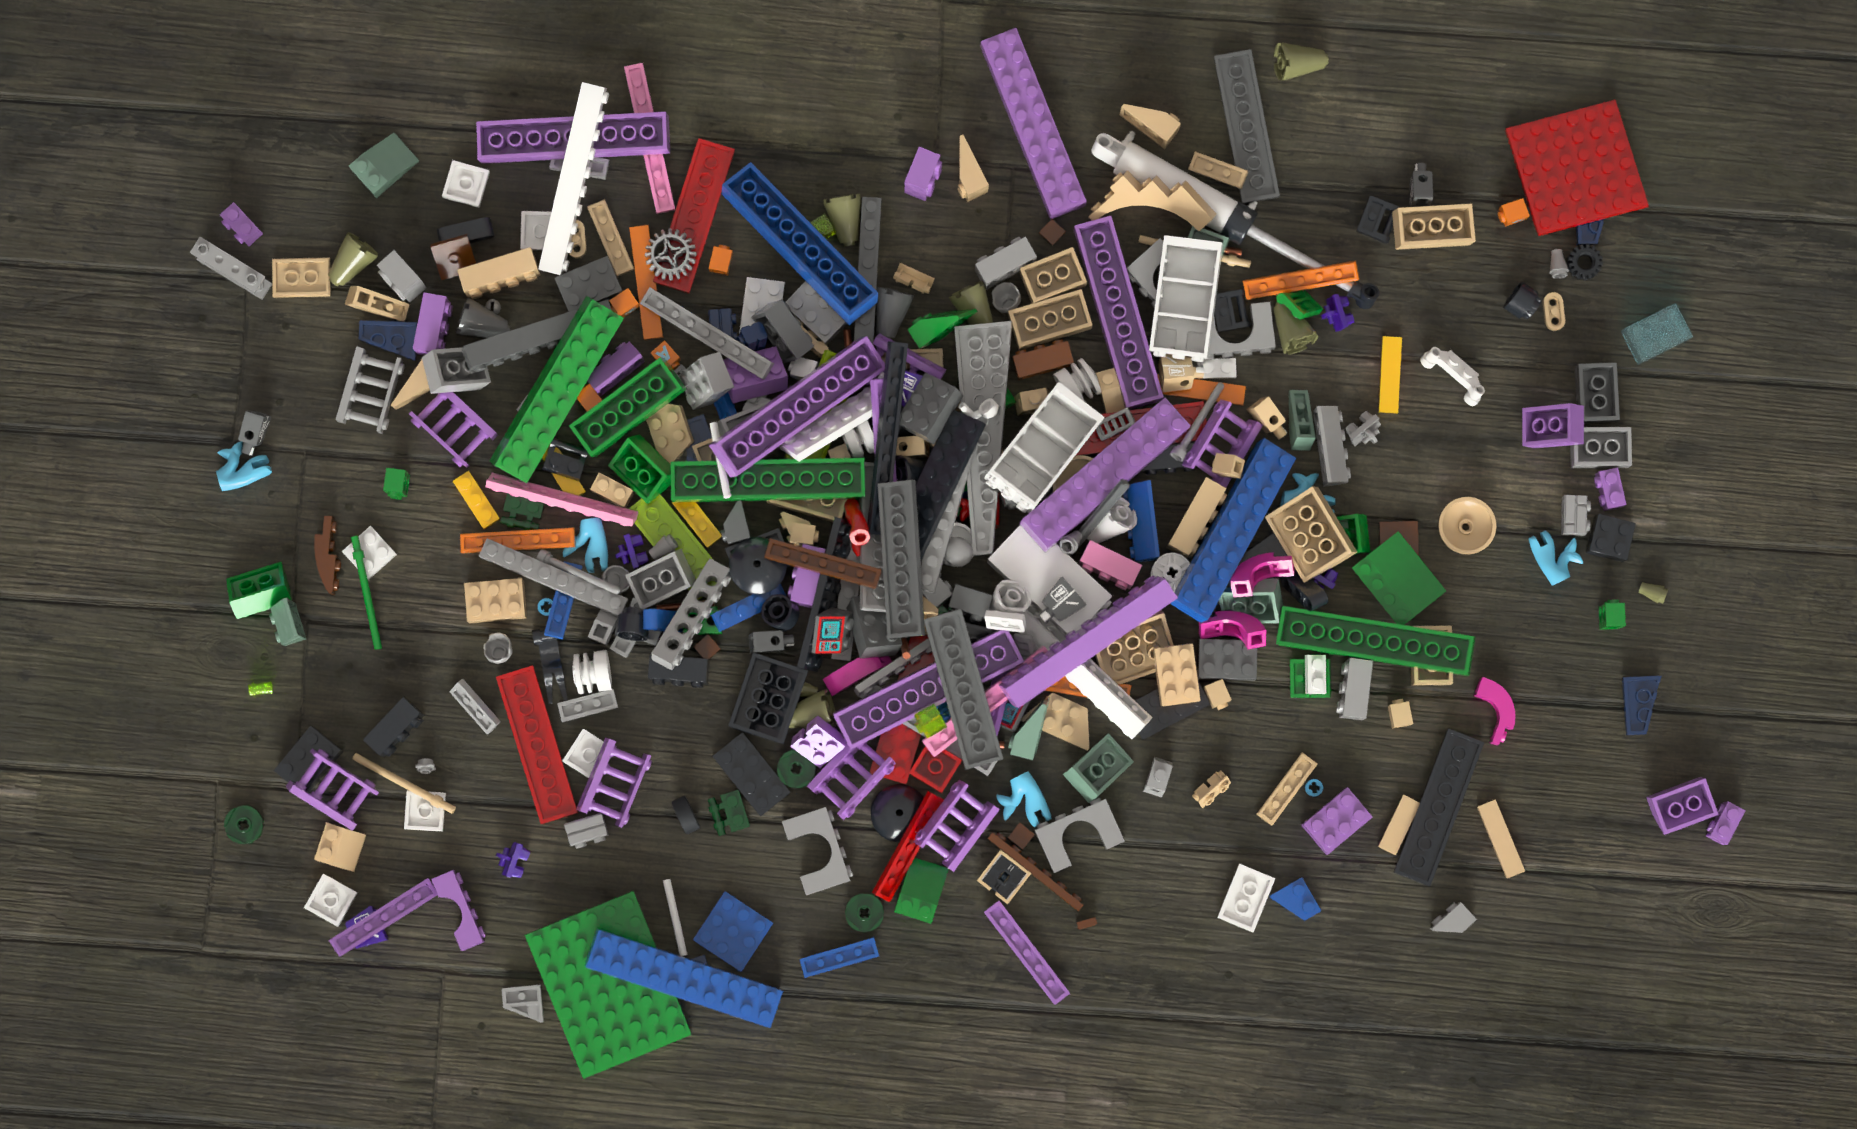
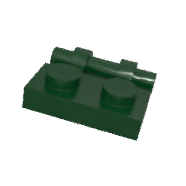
(525, 507)
(734, 811)

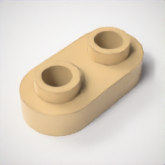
(579, 240)
(1555, 312)

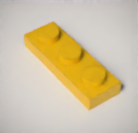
(476, 500)
(698, 522)

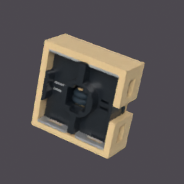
(1004, 876)

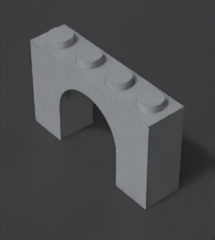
(1143, 268)
(1260, 340)
(1097, 814)
(820, 823)

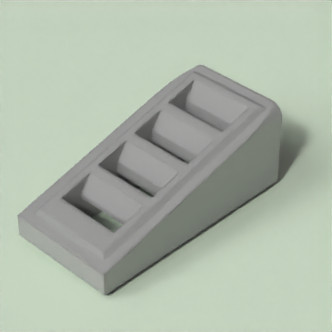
(1127, 412)
(1025, 649)

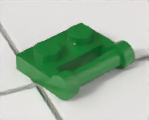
(1301, 308)

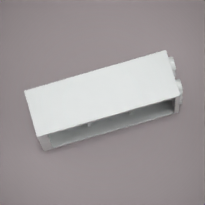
(1186, 298)
(1043, 448)
(1038, 572)

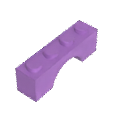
(469, 932)

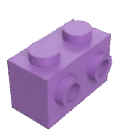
(245, 229)
(1610, 489)
(1725, 823)

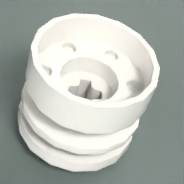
(1080, 381)
(1170, 561)
(592, 672)

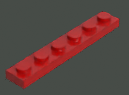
(906, 849)

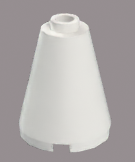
(1117, 521)
(1010, 598)

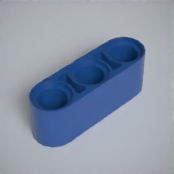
(657, 619)

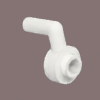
(987, 409)

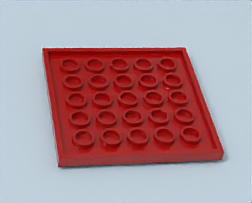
(1576, 167)

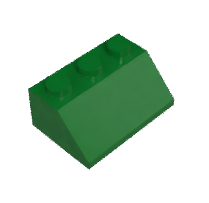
(642, 468)
(257, 590)

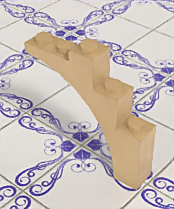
(1153, 192)

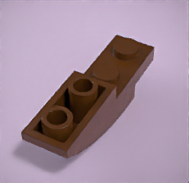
(327, 563)

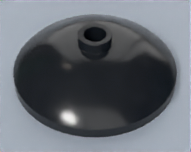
(753, 579)
(885, 807)

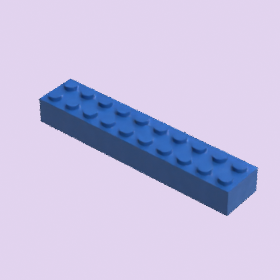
(800, 243)
(1232, 530)
(683, 978)

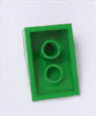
(937, 326)
(1357, 531)
(921, 890)

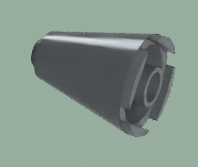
(891, 310)
(480, 321)

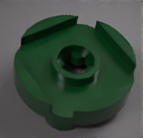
(791, 779)
(234, 830)
(875, 911)

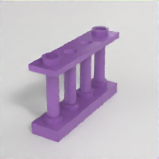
(915, 360)
(471, 419)
(1239, 445)
(832, 770)
(595, 785)
(331, 807)
(963, 842)

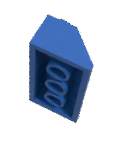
(1145, 532)

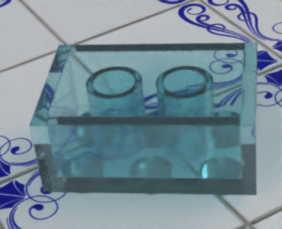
(1656, 334)

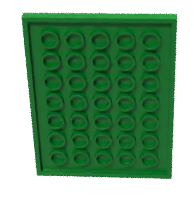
(602, 1014)

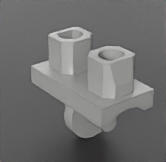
(1366, 431)

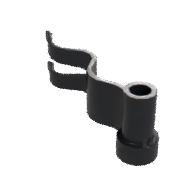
(550, 662)

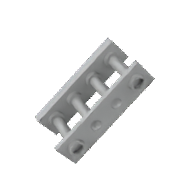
(231, 268)
(351, 395)

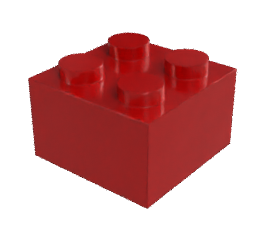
(935, 770)

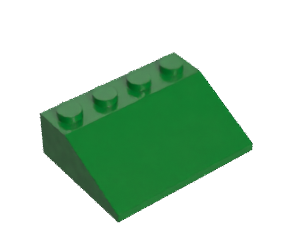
(1399, 579)

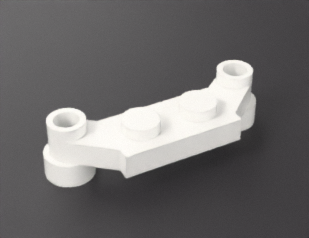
(1457, 369)

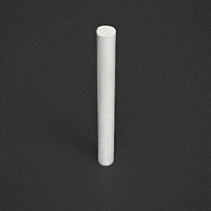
(722, 472)
(675, 917)

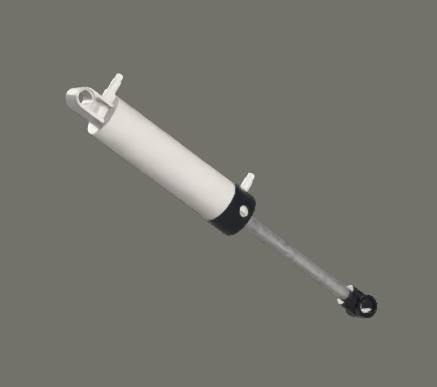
(1231, 218)

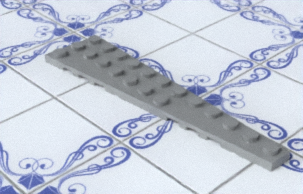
(982, 375)

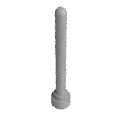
(1179, 451)
(546, 557)

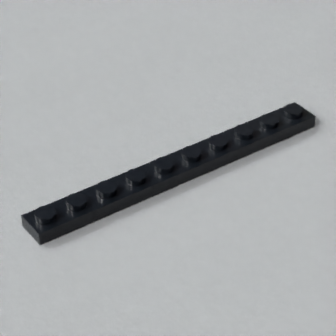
(887, 427)

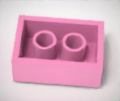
(1109, 565)

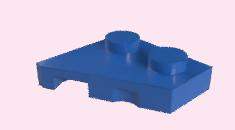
(1297, 899)

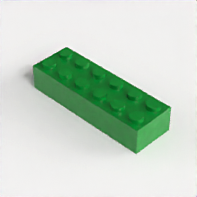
(627, 407)

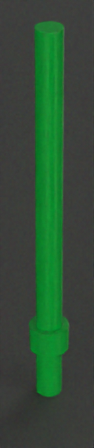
(358, 555)

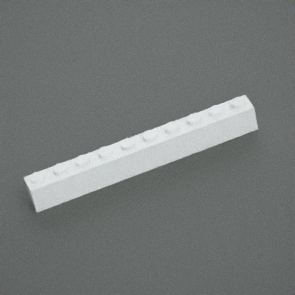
(572, 178)
(1091, 679)

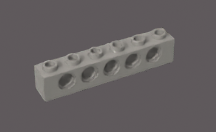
(711, 572)

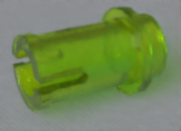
(260, 689)

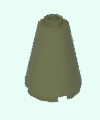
(1297, 60)
(845, 217)
(350, 259)
(971, 298)
(1293, 332)
(809, 708)

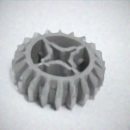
(663, 258)

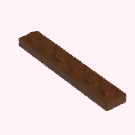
(823, 563)
(1043, 875)

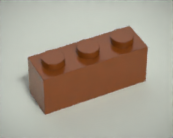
(1042, 359)

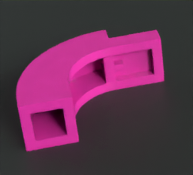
(1257, 569)
(1235, 624)
(854, 672)
(1503, 705)

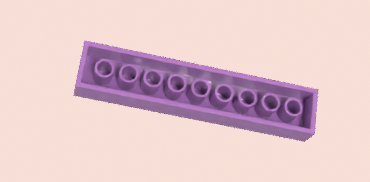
(1033, 123)
(549, 137)
(1118, 312)
(798, 406)
(1092, 483)
(1087, 641)
(919, 690)

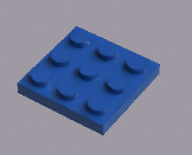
(733, 931)

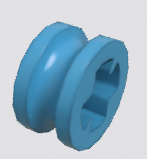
(541, 603)
(1317, 783)

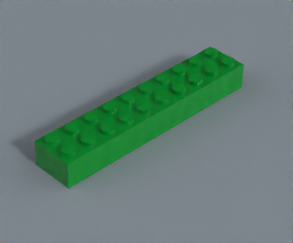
(556, 389)
(771, 480)
(1375, 640)

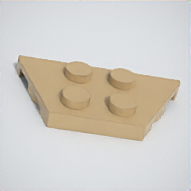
(670, 431)
(1065, 721)

